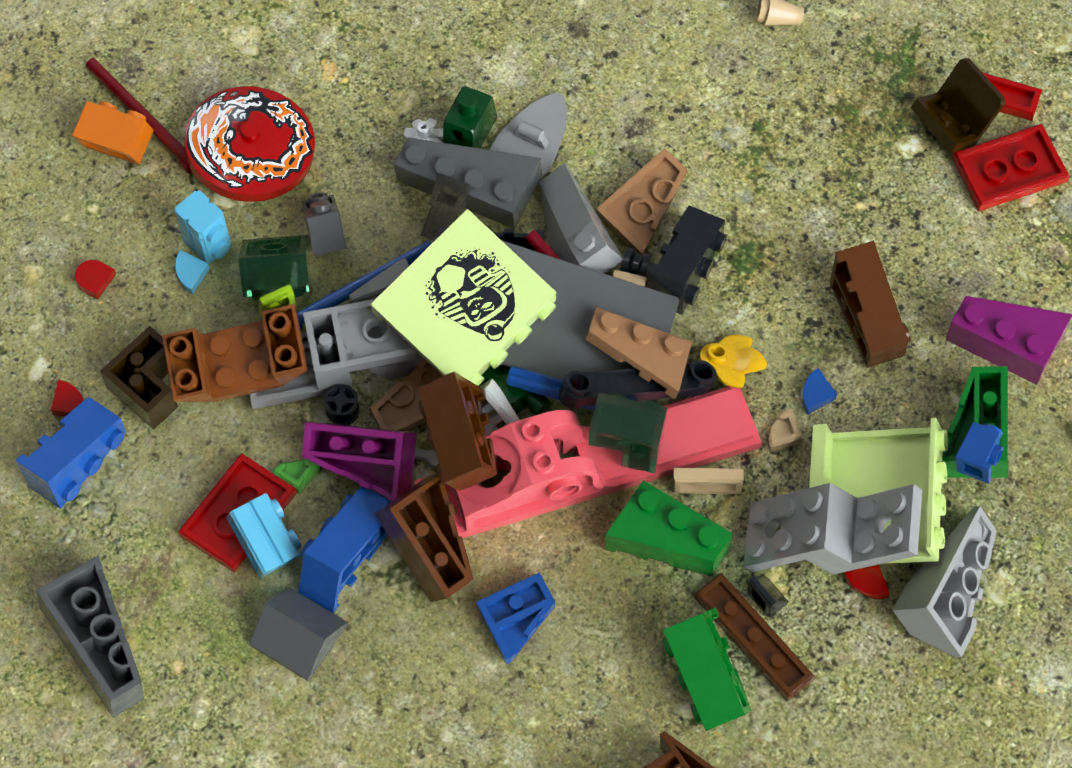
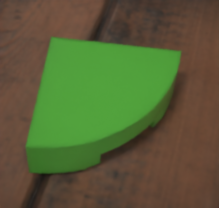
(297, 473)

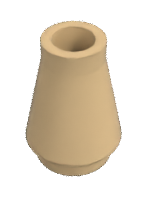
(778, 13)

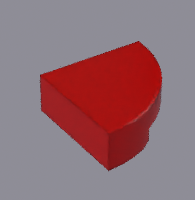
(65, 399)
(868, 582)

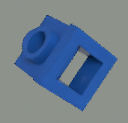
(979, 452)

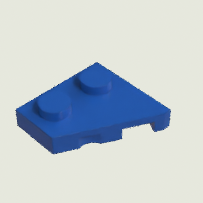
(516, 614)

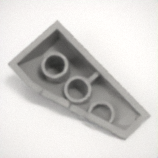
(573, 225)
(943, 593)

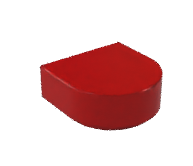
(94, 277)

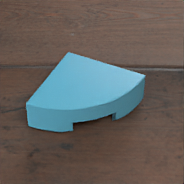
(190, 271)

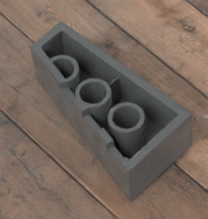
(498, 180)
(90, 628)

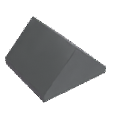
(296, 632)

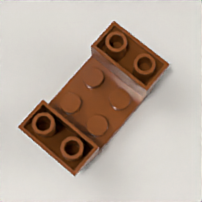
(235, 358)

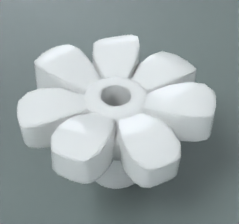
(424, 130)

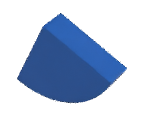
(817, 392)

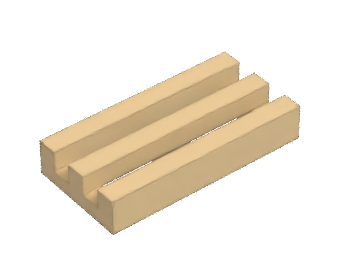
(708, 480)

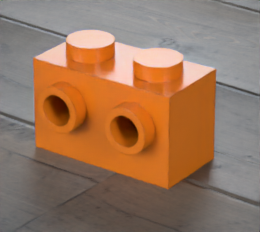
(113, 131)

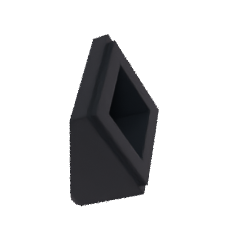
(766, 595)

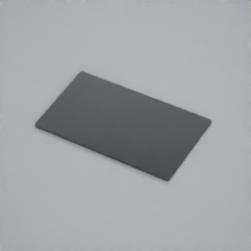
(559, 341)

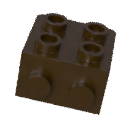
(961, 107)

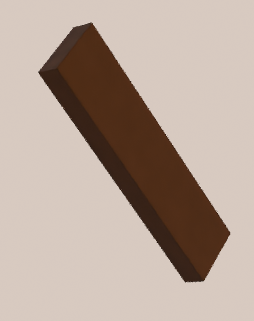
(755, 637)

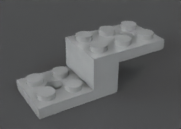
(333, 348)
(833, 528)

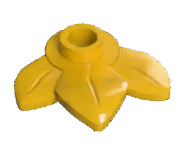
(733, 359)

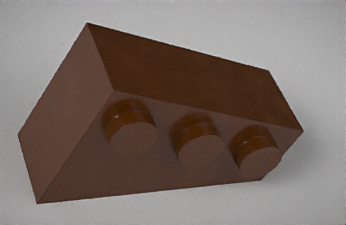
(868, 304)
(457, 430)
(427, 538)

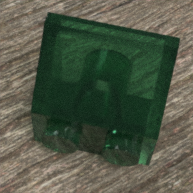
(274, 263)

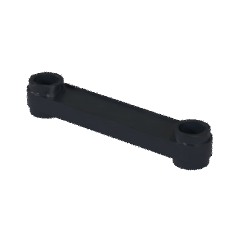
(583, 387)

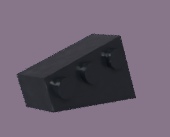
(687, 256)

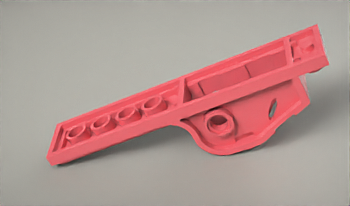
(539, 482)

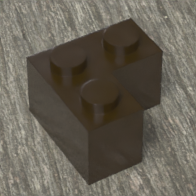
(137, 378)

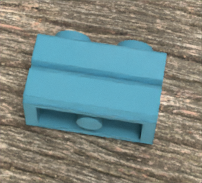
(203, 227)
(264, 535)

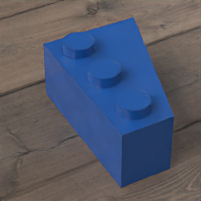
(72, 452)
(341, 548)

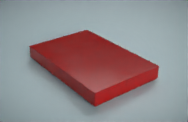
(1010, 167)
(239, 485)

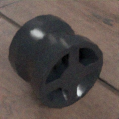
(636, 262)
(336, 399)

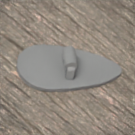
(536, 131)

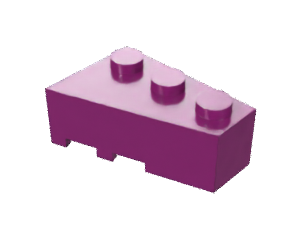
(1009, 334)
(366, 455)

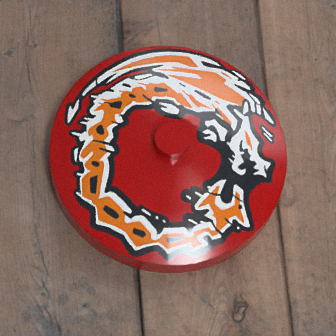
(249, 143)

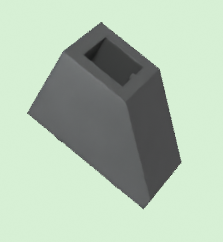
(324, 223)

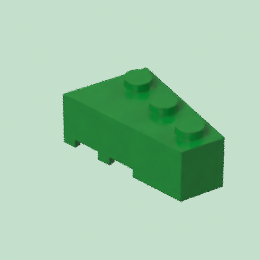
(981, 402)
(669, 532)
(706, 670)

